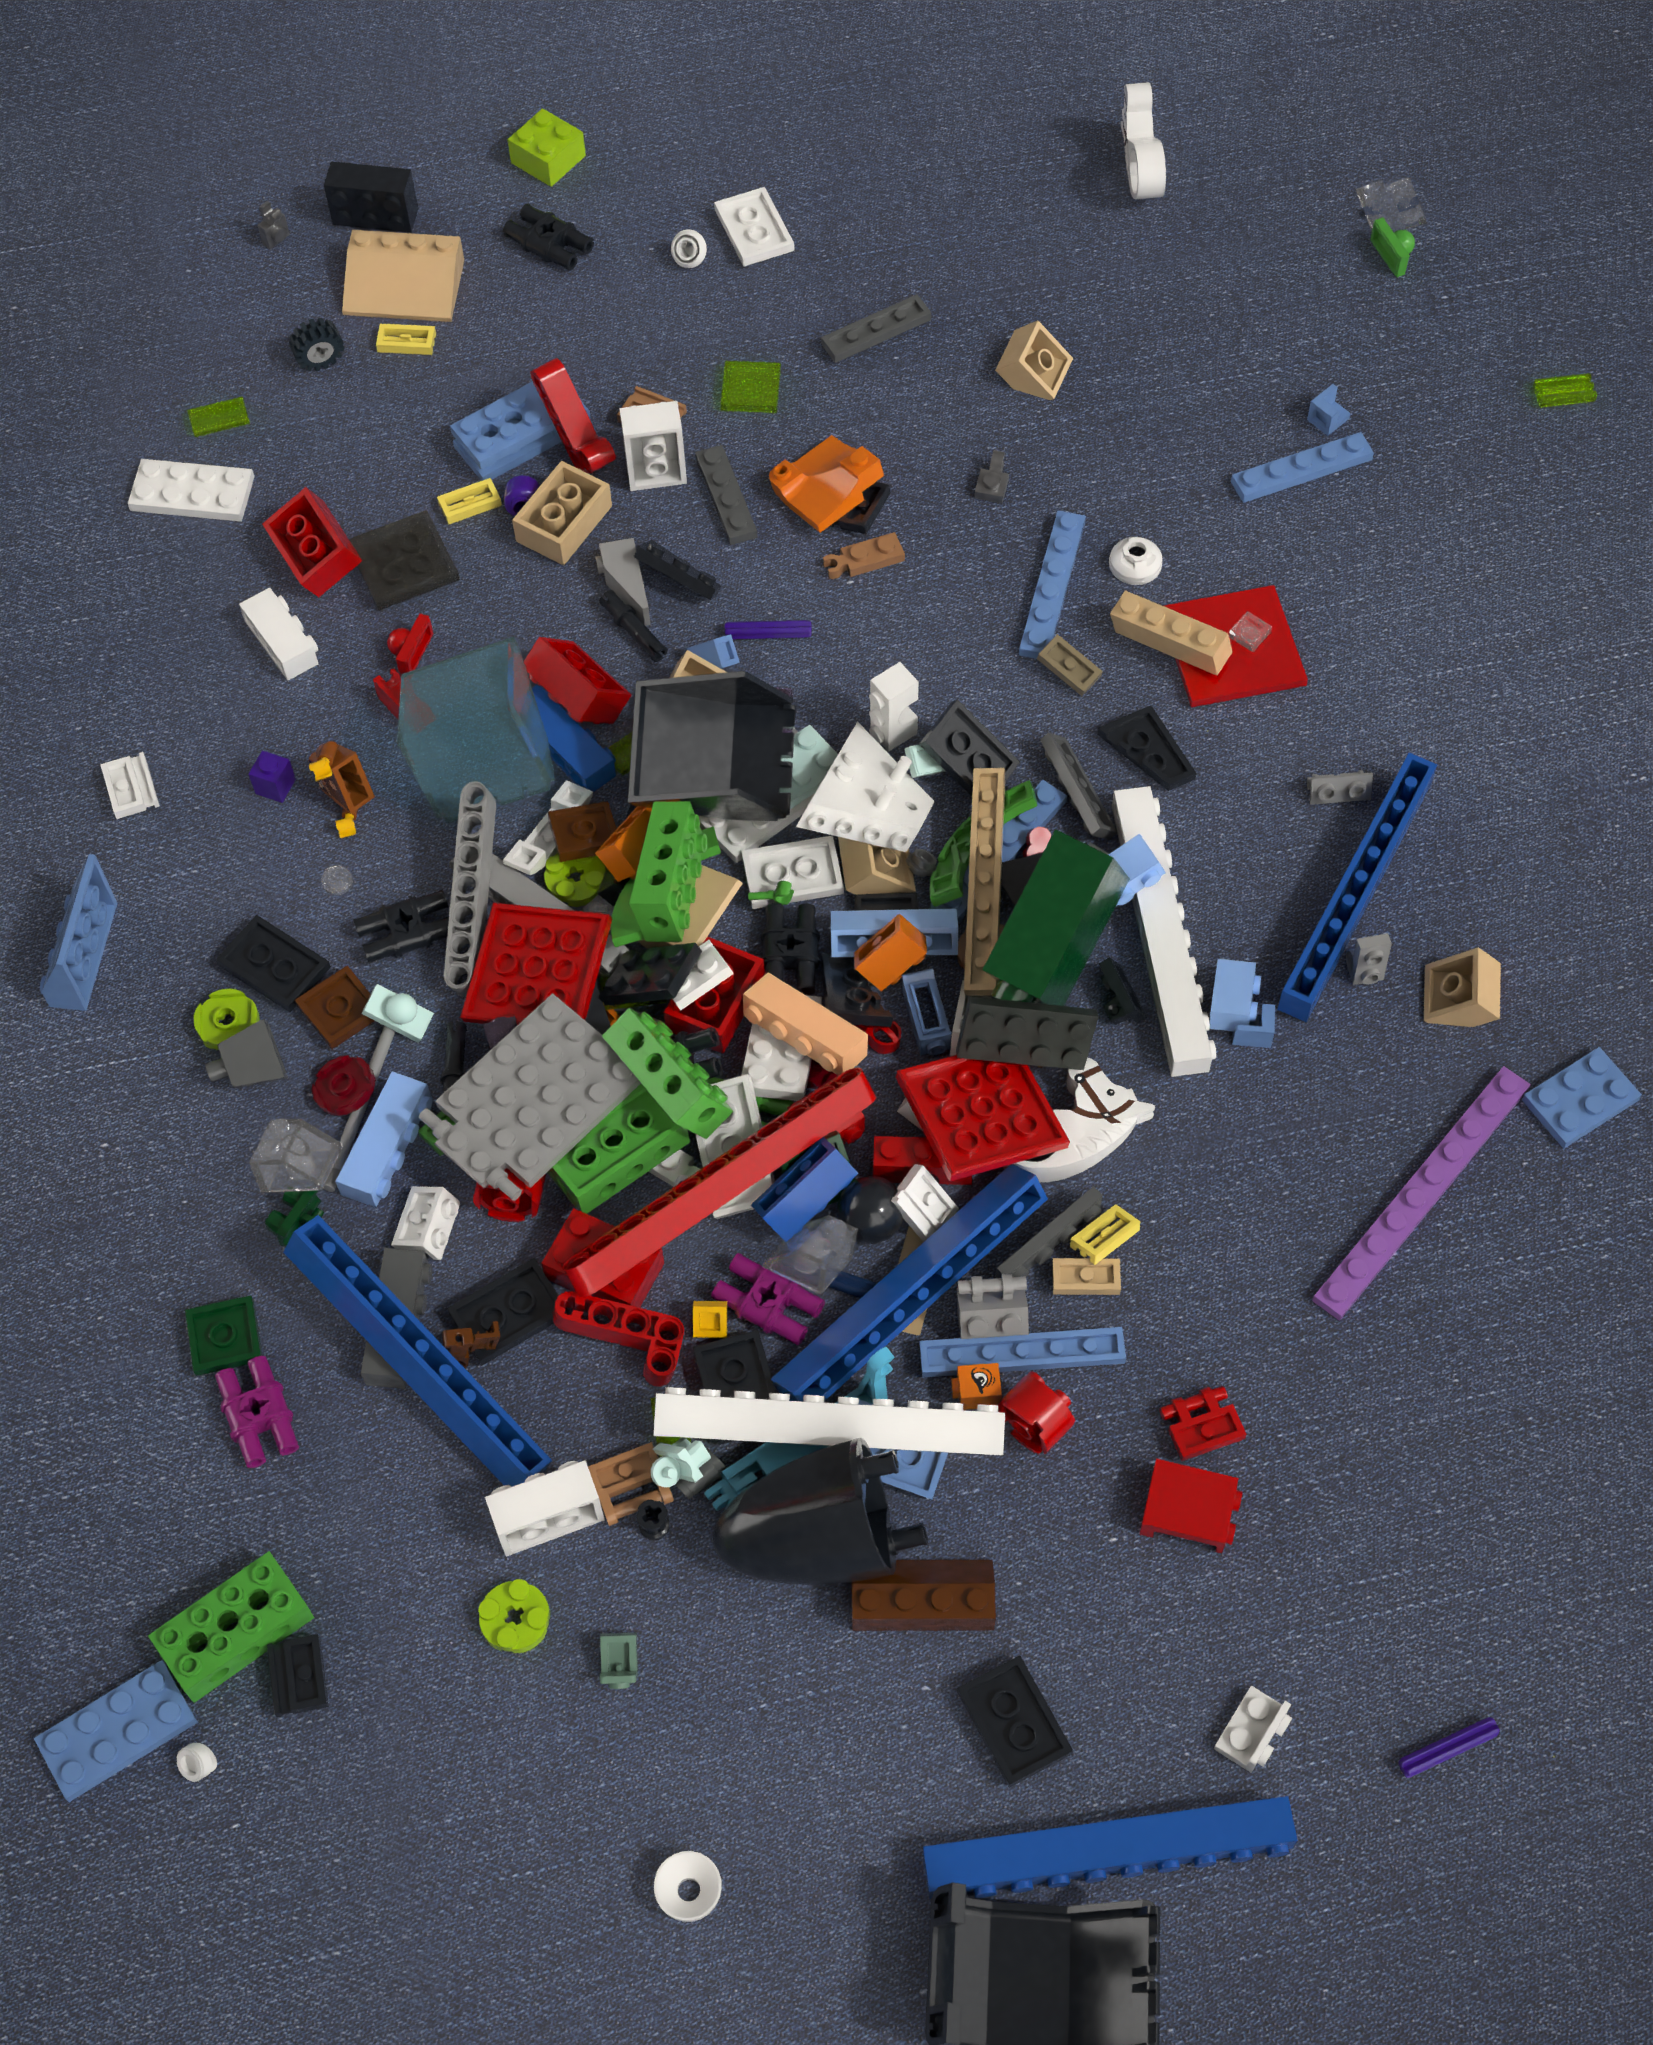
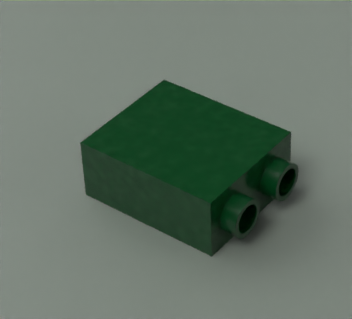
(1055, 923)

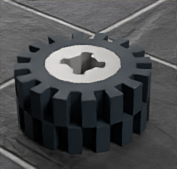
(316, 344)

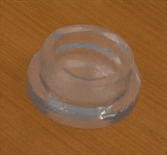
(336, 880)

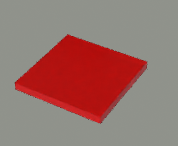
(1268, 669)
(532, 955)
(981, 1113)

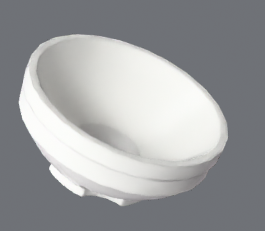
(1135, 569)
(683, 1867)

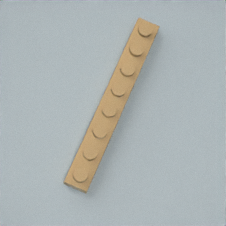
(984, 878)

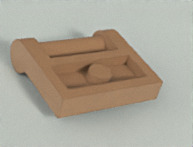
(624, 1474)

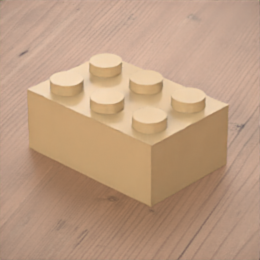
(562, 512)

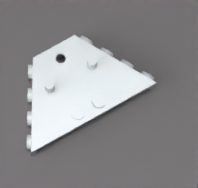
(868, 797)

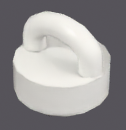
(196, 1761)

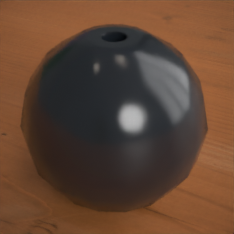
(870, 1209)

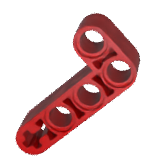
(570, 418)
(617, 1332)

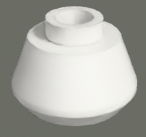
(688, 248)

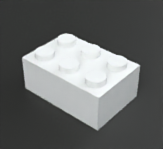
(653, 445)
(544, 1507)

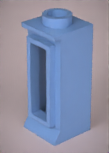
(932, 1040)

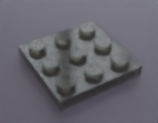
(404, 560)

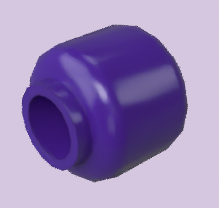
(518, 492)

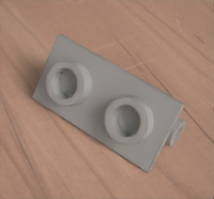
(1340, 788)

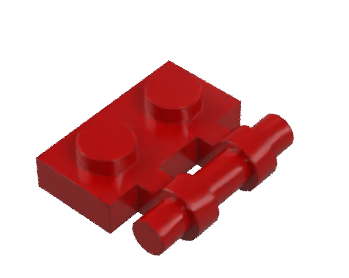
(1206, 1431)

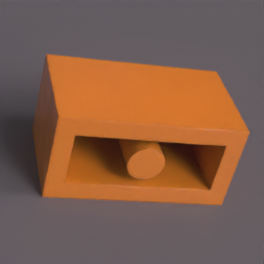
(890, 953)

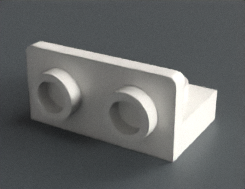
(426, 1221)
(1252, 1728)

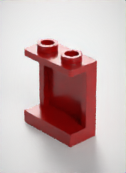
(1191, 1504)

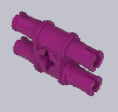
(770, 1314)
(240, 1415)

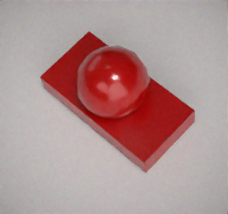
(410, 645)

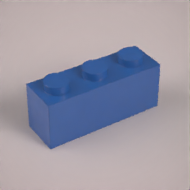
(804, 1189)

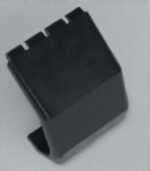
(1041, 1972)

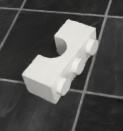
(889, 712)

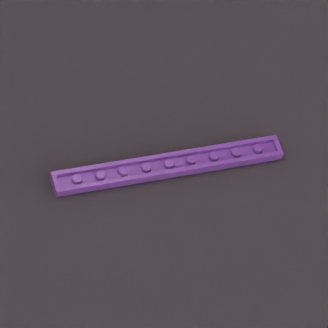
(1420, 1193)

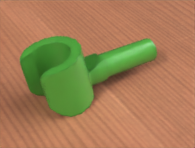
(782, 893)

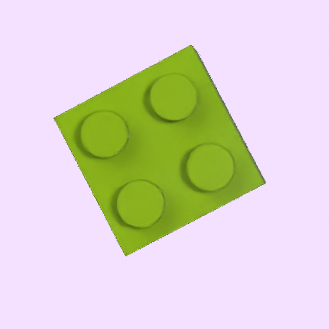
(546, 147)

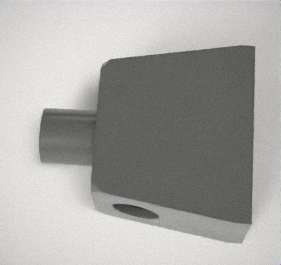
(249, 1058)

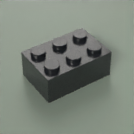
(371, 196)

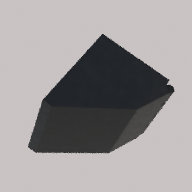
(713, 745)

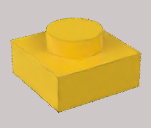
(710, 1319)

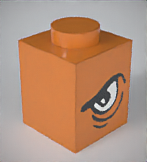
(977, 1385)

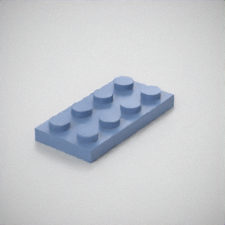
(115, 1730)

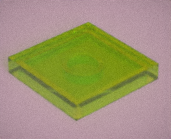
(751, 386)

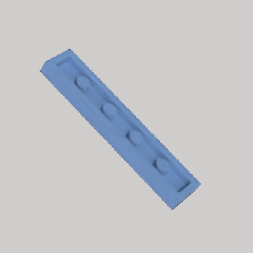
(1302, 467)

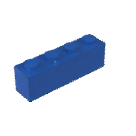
(573, 747)

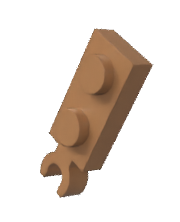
(865, 556)

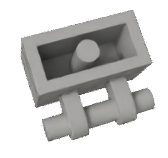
(992, 1307)

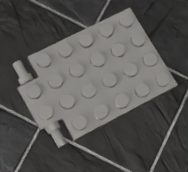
(530, 1098)

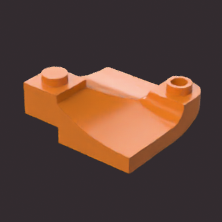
(826, 481)

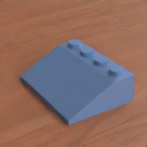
(80, 940)

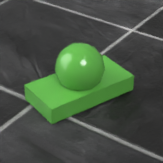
(1392, 246)

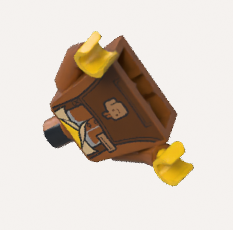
(343, 780)

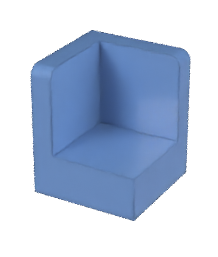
(1327, 413)
(718, 651)
(1258, 1032)

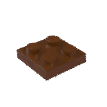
(581, 829)
(336, 1007)

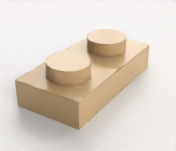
(1082, 1277)

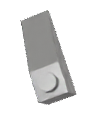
(624, 575)

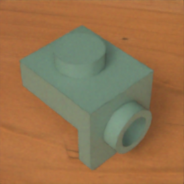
(618, 1659)

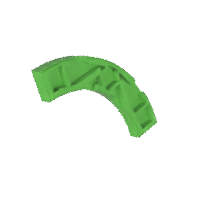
(947, 879)
(624, 924)

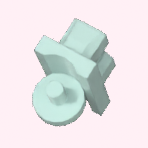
(678, 1462)

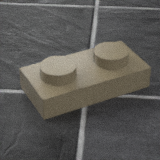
(1069, 665)

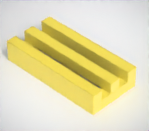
(406, 342)
(471, 505)
(1109, 1238)

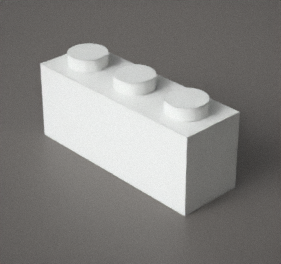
(279, 633)

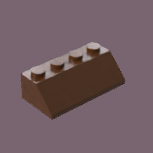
(927, 1597)

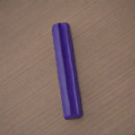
(769, 629)
(1448, 1747)

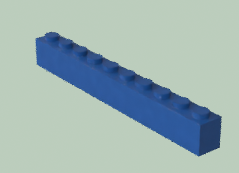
(1356, 888)
(912, 1286)
(415, 1353)
(1113, 1847)

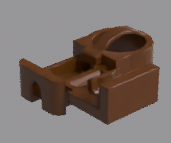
(479, 1341)

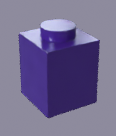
(272, 776)

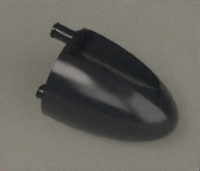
(817, 1520)

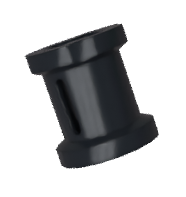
(648, 1528)

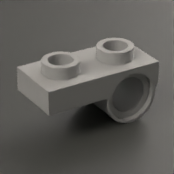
(1368, 959)

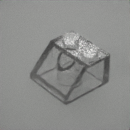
(293, 1157)
(815, 1253)

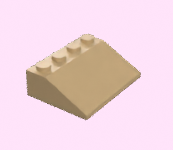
(402, 275)

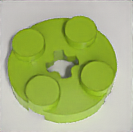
(568, 890)
(214, 1009)
(495, 1609)

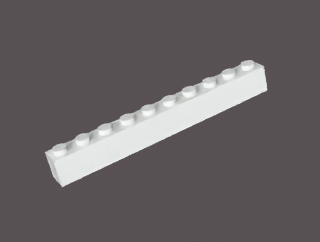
(1165, 941)
(829, 1423)

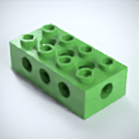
(668, 871)
(668, 1073)
(618, 1151)
(211, 1615)

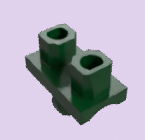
(304, 1208)

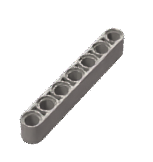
(465, 875)
(514, 888)

